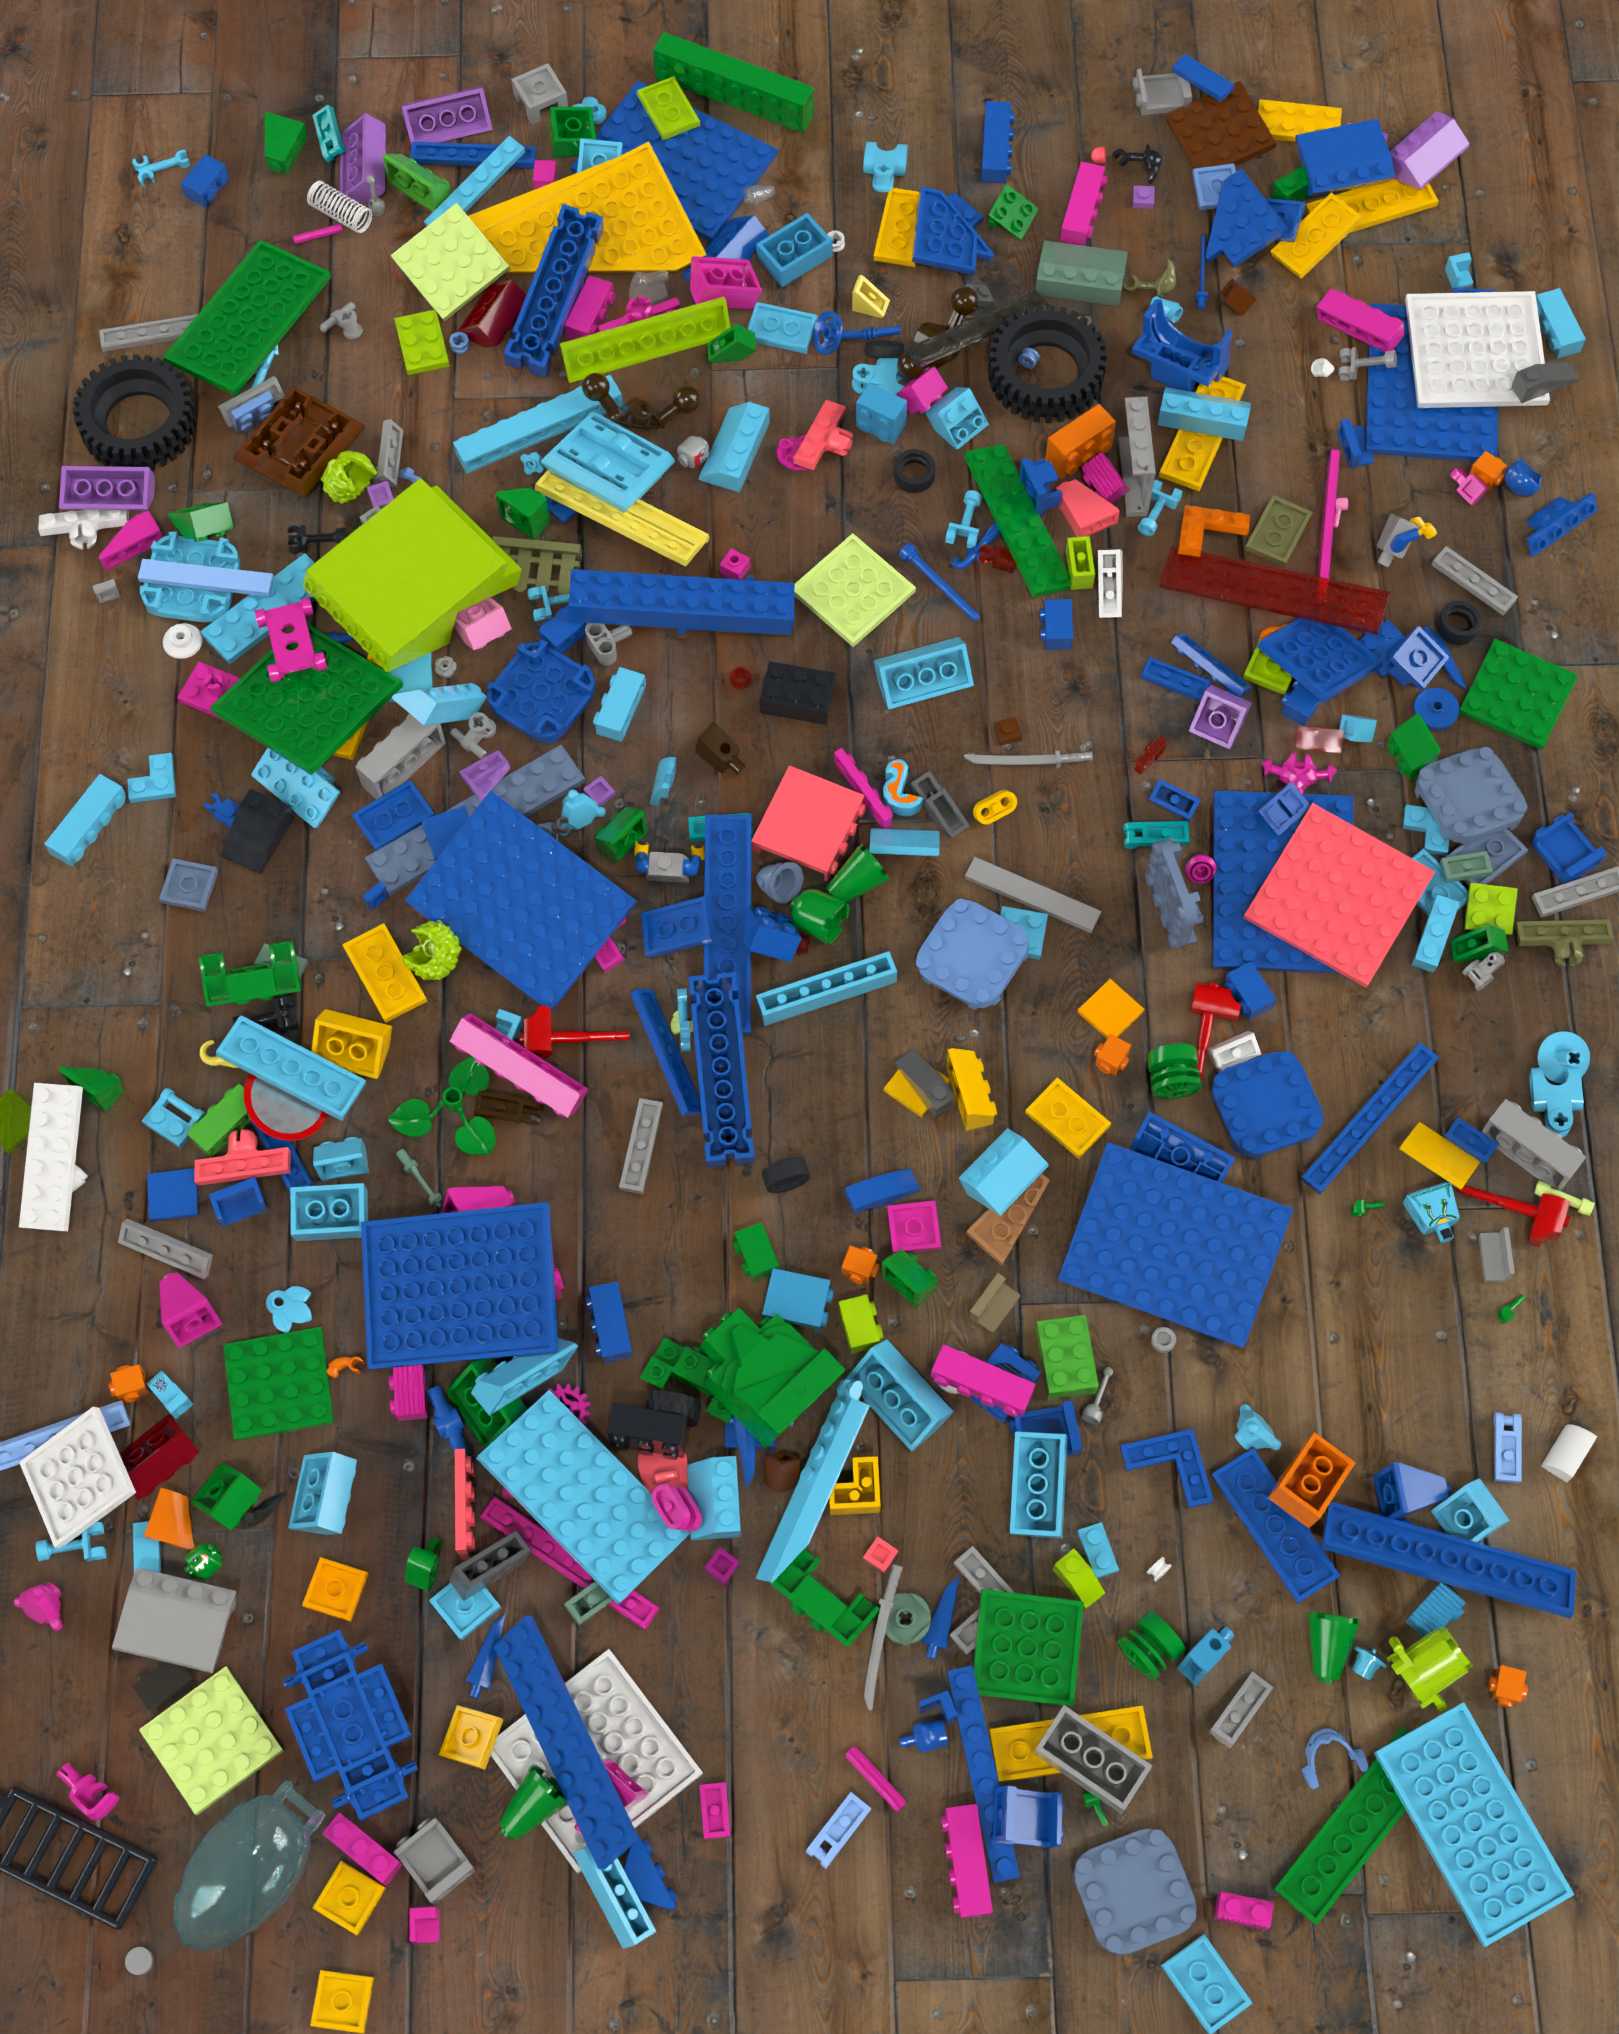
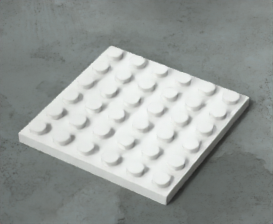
(1472, 347)
(622, 1730)

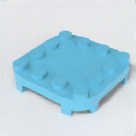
(187, 602)

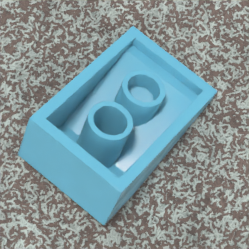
(597, 152)

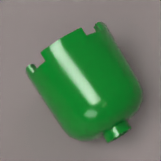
(819, 914)

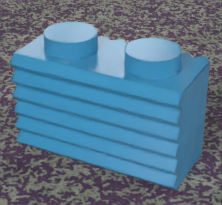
(1436, 1610)

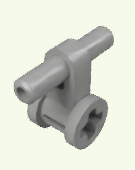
(346, 319)
(475, 734)
(1483, 970)

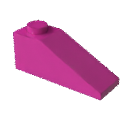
(131, 540)

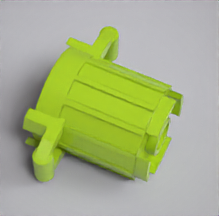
(1429, 1665)

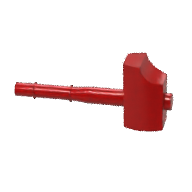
(1211, 1002)
(538, 1034)
(1549, 1214)

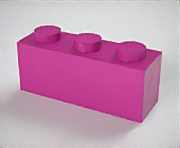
(590, 308)
(362, 1849)

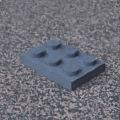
(1502, 849)

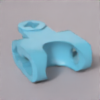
(884, 165)
(883, 375)
(1556, 1101)

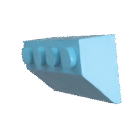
(1204, 414)
(736, 446)
(924, 672)
(442, 703)
(520, 1376)
(900, 1395)
(1038, 1485)

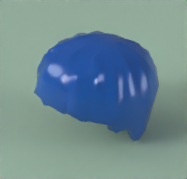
(1522, 479)

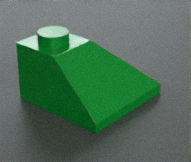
(97, 1086)

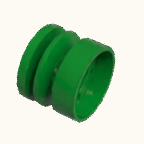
(1174, 1071)
(1154, 1642)

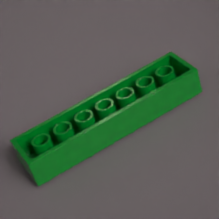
(734, 82)

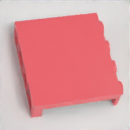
(809, 821)

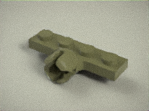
(1565, 937)

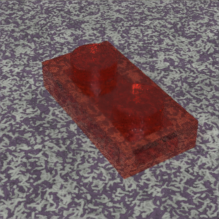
(1319, 739)

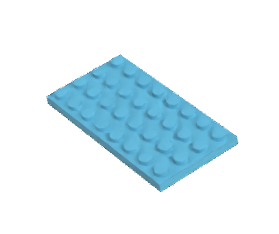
(581, 1496)
(1473, 1824)

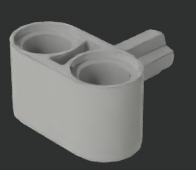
(605, 641)

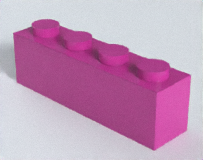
(1083, 203)
(1360, 320)
(982, 1381)
(968, 1861)

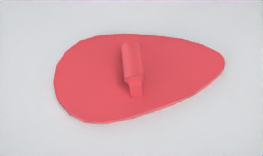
(659, 1470)

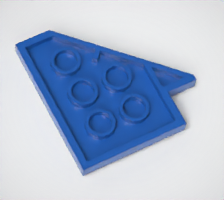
(1242, 221)
(945, 236)

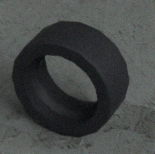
(919, 457)
(1464, 610)
(785, 1175)

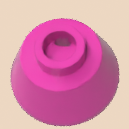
(1200, 869)

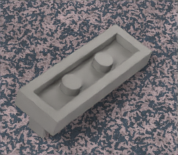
(271, 385)
(389, 453)
(1241, 1710)

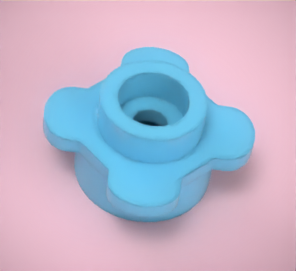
(536, 459)

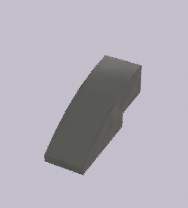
(939, 805)

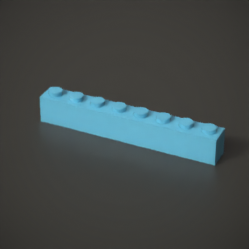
(529, 428)

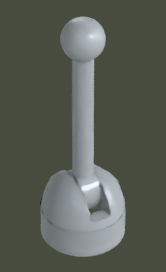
(376, 204)
(1092, 1413)

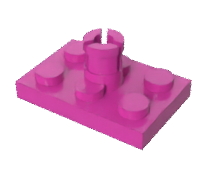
(205, 687)

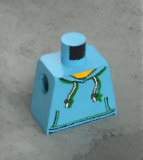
(1434, 1210)

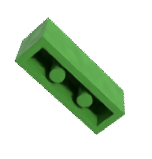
(221, 1119)

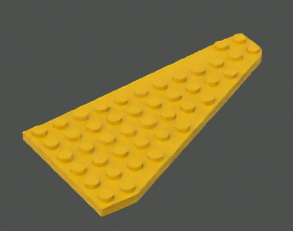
(639, 212)

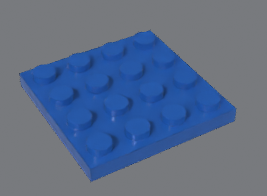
(1320, 656)

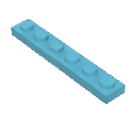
(482, 178)

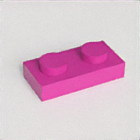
(714, 1811)

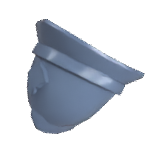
(780, 881)

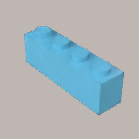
(86, 820)
(616, 1899)

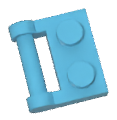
(167, 1123)

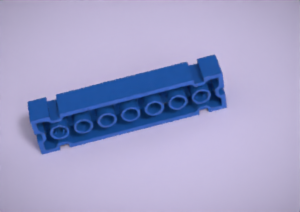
(554, 290)
(721, 1069)

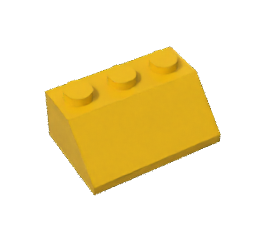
(352, 1042)
(970, 1088)

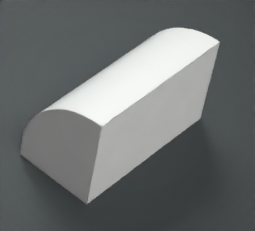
(1568, 1452)

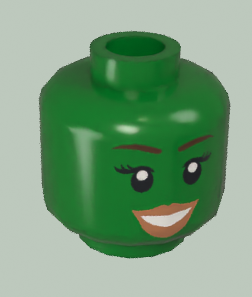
(203, 1561)

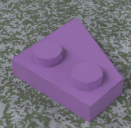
(485, 774)

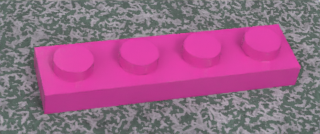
(858, 782)

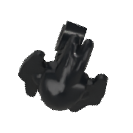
(1150, 158)

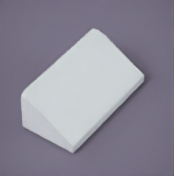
(1234, 1051)

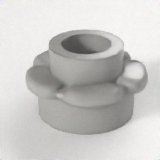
(447, 671)

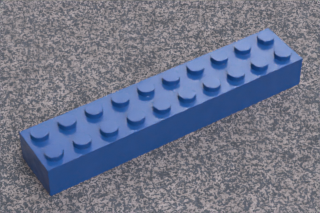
(681, 602)

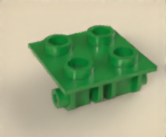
(1012, 212)

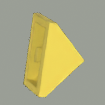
(868, 299)

